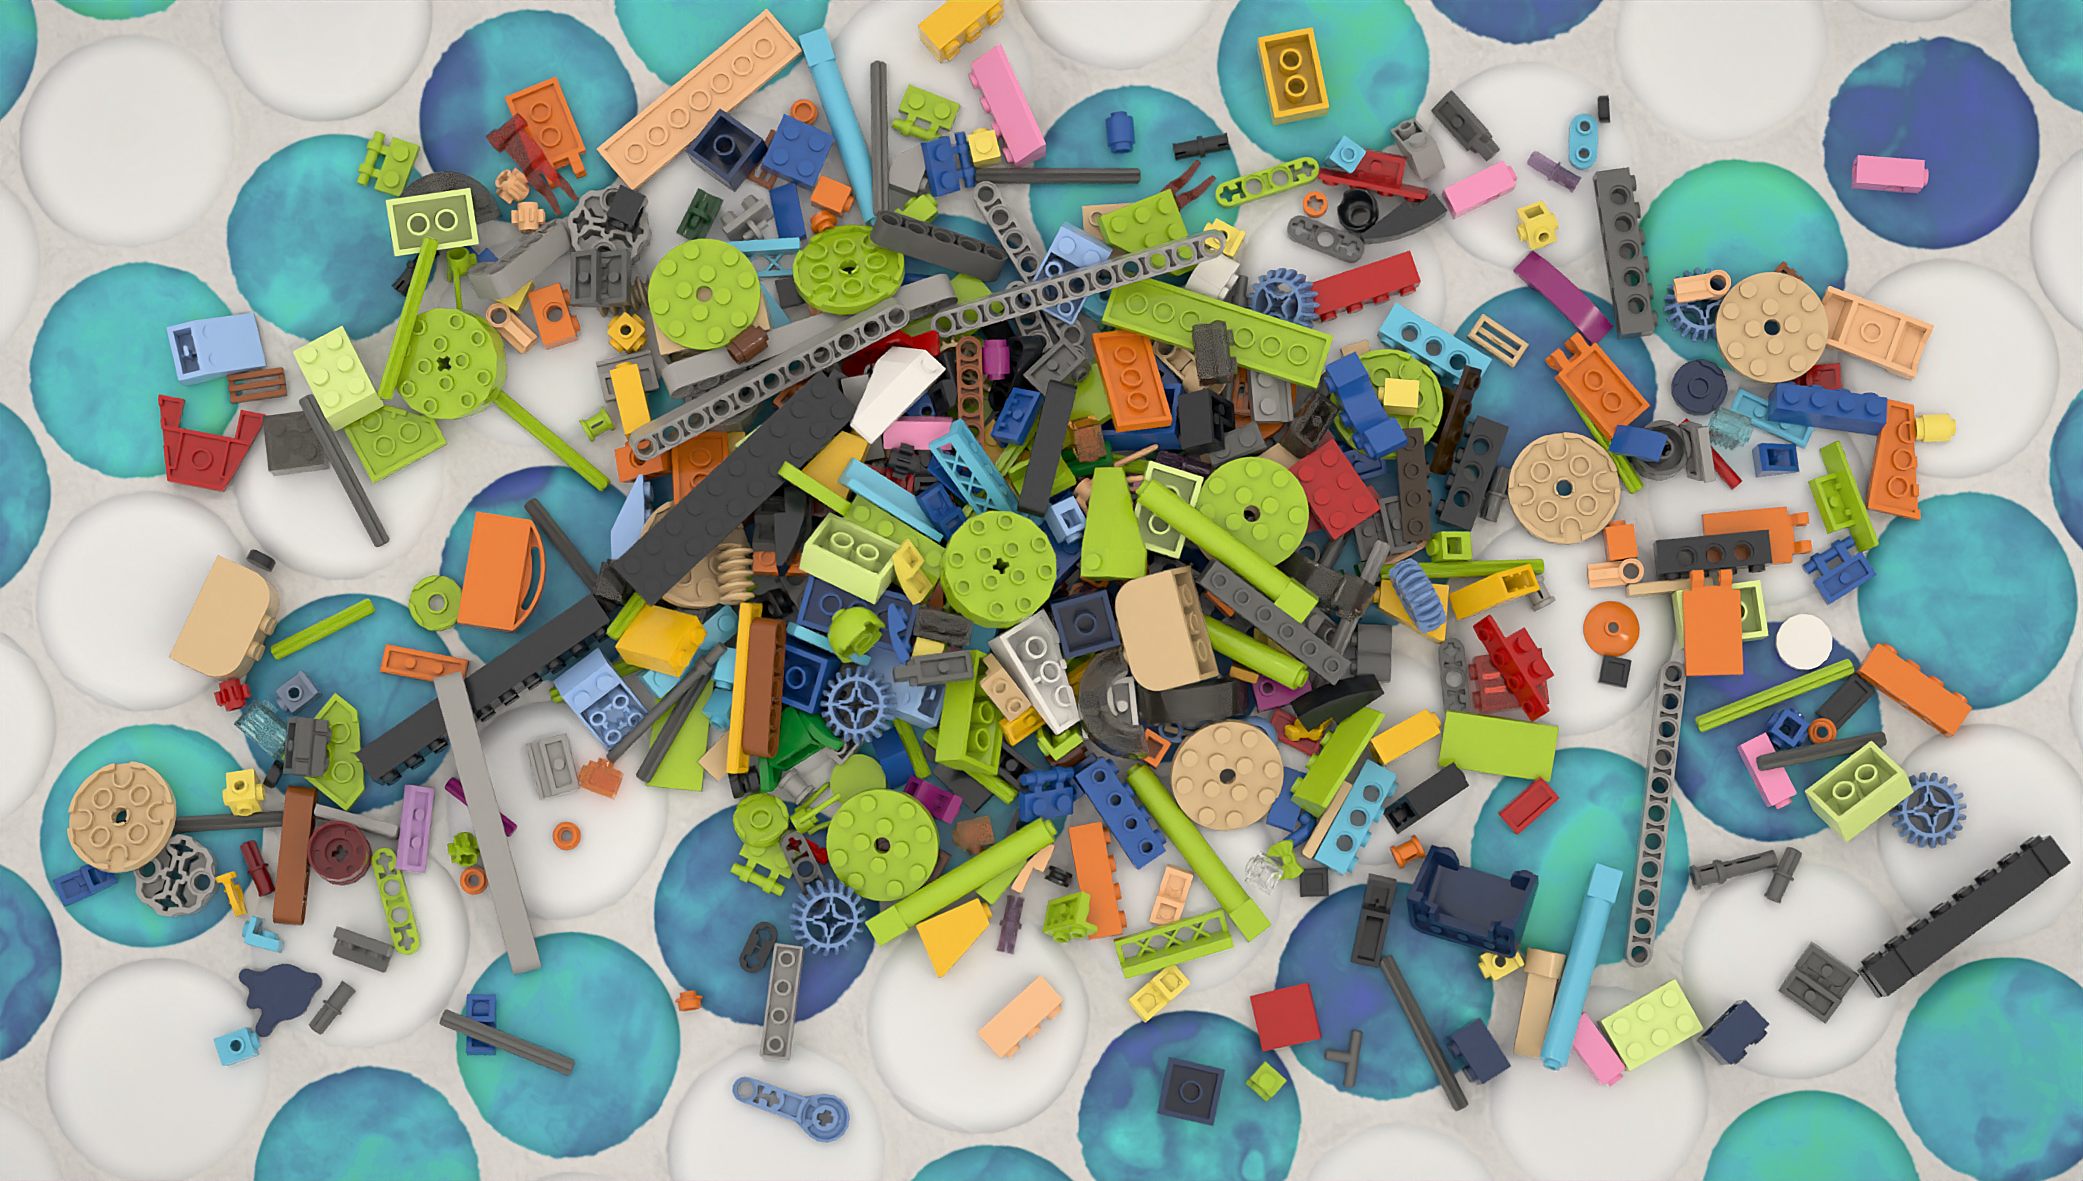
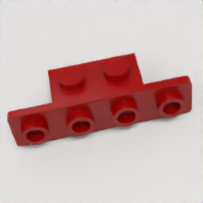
(1376, 172)
(870, 354)
(1518, 663)

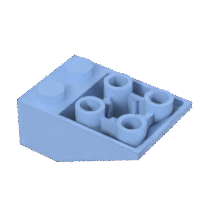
(1070, 251)
(215, 348)
(632, 517)
(601, 698)
(914, 704)

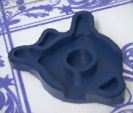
(280, 993)

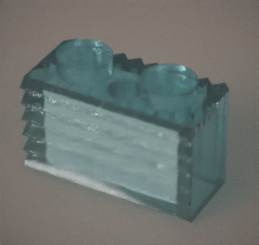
(1729, 428)
(264, 727)

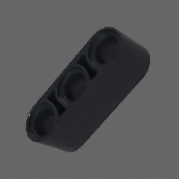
(1023, 354)

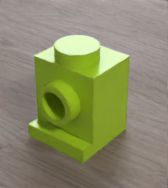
(920, 208)
(1449, 546)
(1265, 1081)

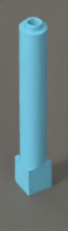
(841, 118)
(1580, 965)

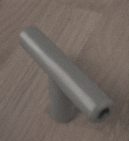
(1350, 1057)

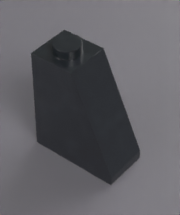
(1425, 797)

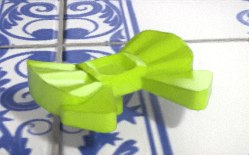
(1285, 850)

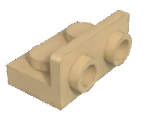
(1003, 689)

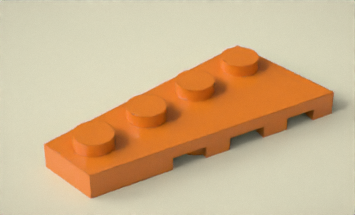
(1893, 471)

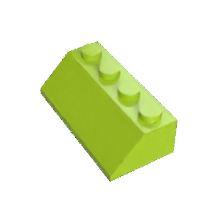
(883, 524)
(969, 724)
(1335, 760)

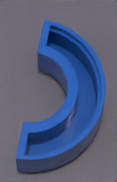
(1361, 409)

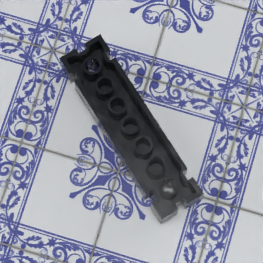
(1965, 915)

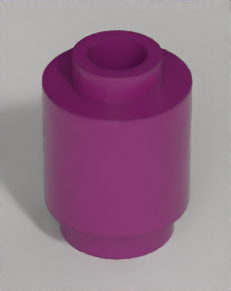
(995, 359)

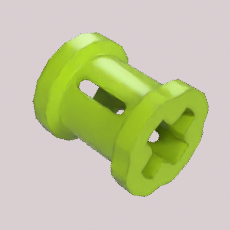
(606, 425)

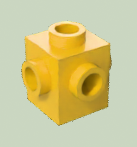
(629, 343)

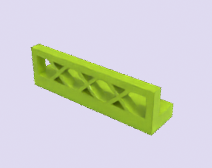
(1175, 953)

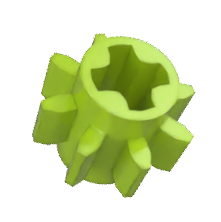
(464, 849)

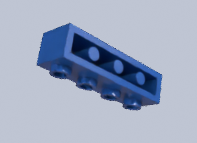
(1827, 408)
(1120, 813)

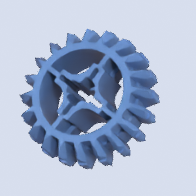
(1297, 305)
(1689, 307)
(1417, 595)
(859, 717)
(1929, 823)
(839, 918)

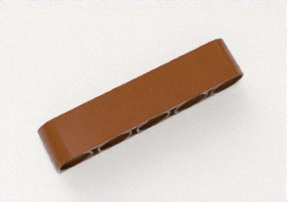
(970, 392)
(764, 687)
(293, 861)

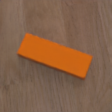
(420, 664)

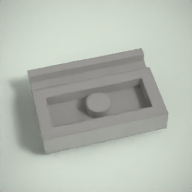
(642, 359)
(1269, 399)
(1700, 462)
(553, 766)

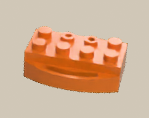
(500, 573)

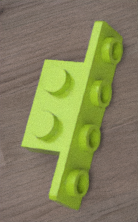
(1840, 499)

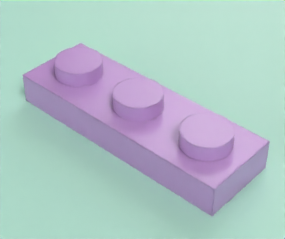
(414, 828)

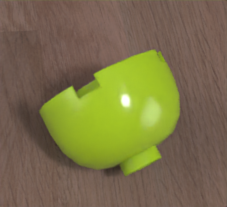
(854, 632)

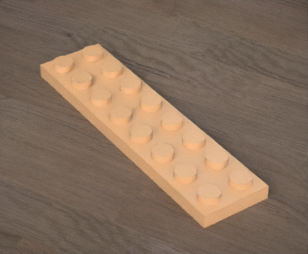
(687, 107)

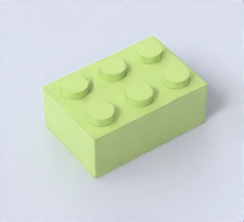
(438, 215)
(338, 378)
(1155, 532)
(850, 558)
(1752, 612)
(1859, 791)
(1650, 1025)

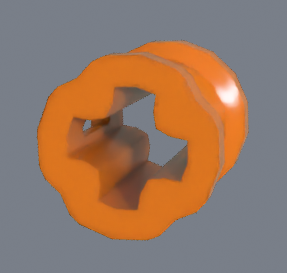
(1407, 852)

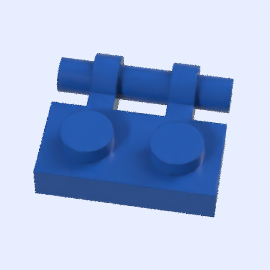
(941, 166)
(1843, 578)
(1049, 801)

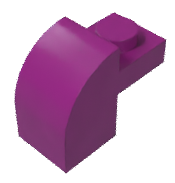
(940, 803)

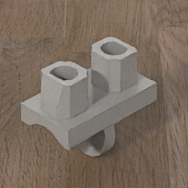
(749, 222)

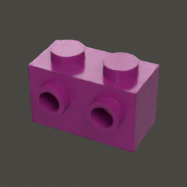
(1271, 694)

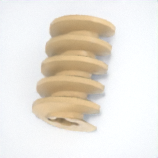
(734, 573)

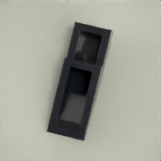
(1405, 221)
(790, 527)
(1336, 700)
(1373, 920)

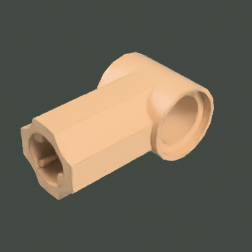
(1698, 287)
(512, 329)
(1611, 573)

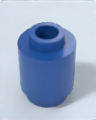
(1120, 132)

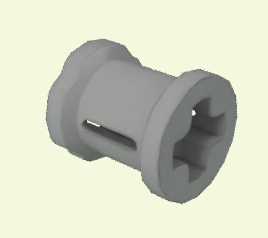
(1541, 597)
(796, 786)

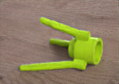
(457, 265)
(805, 818)

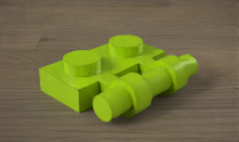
(927, 108)
(396, 168)
(768, 857)

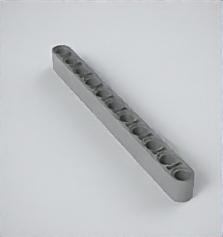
(1089, 274)
(717, 366)
(754, 378)
(487, 822)
(1646, 825)

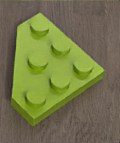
(1147, 225)
(393, 440)
(345, 774)

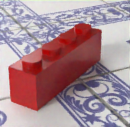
(1365, 285)

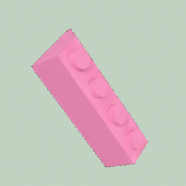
(1008, 108)

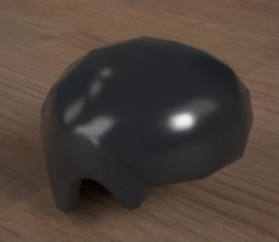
(1358, 210)

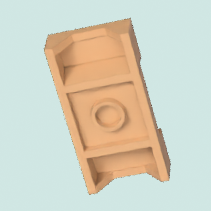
(1874, 332)

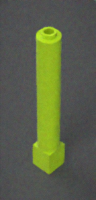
(1284, 591)
(1255, 654)
(1197, 852)
(961, 880)

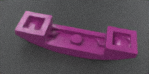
(1564, 297)

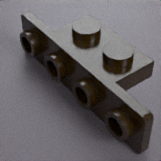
(1456, 408)
(1413, 489)

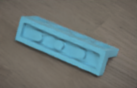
(769, 248)
(981, 467)
(887, 497)

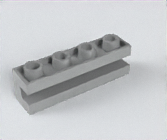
(782, 1001)

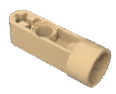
(1184, 365)
(1543, 971)

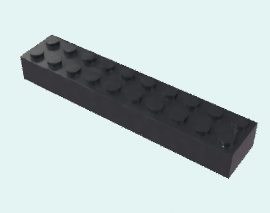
(734, 489)
(488, 689)

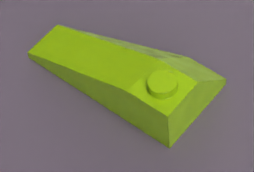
(1112, 535)

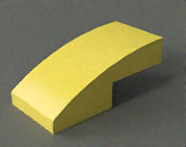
(907, 568)
(1158, 992)

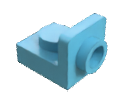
(1344, 154)
(265, 940)

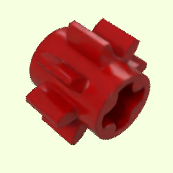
(232, 695)

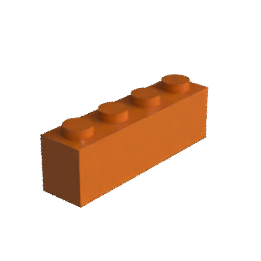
(1913, 689)
(1095, 878)

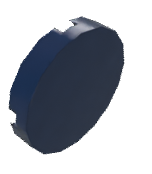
(1699, 387)

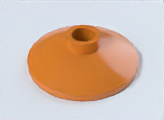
(1597, 633)

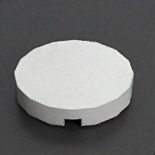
(1803, 642)

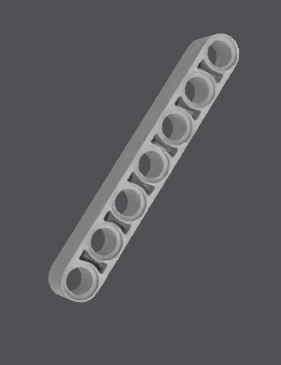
(1021, 254)

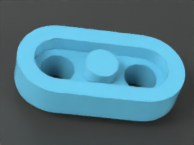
(1583, 140)

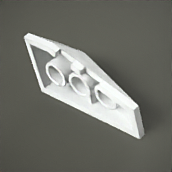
(894, 387)
(1035, 664)

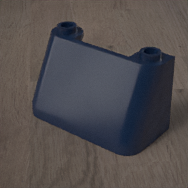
(1470, 904)

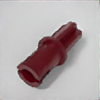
(257, 868)

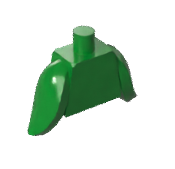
(799, 738)

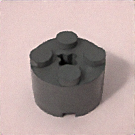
(1674, 459)

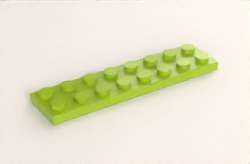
(1260, 340)

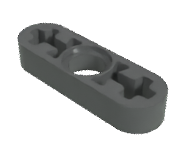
(1329, 250)
(1458, 657)
(789, 853)

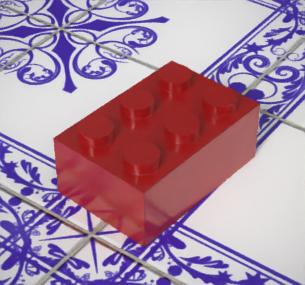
(1334, 490)

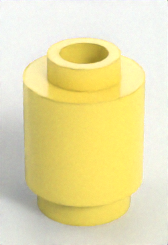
(1935, 428)

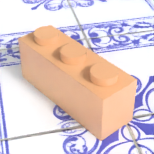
(1021, 1018)

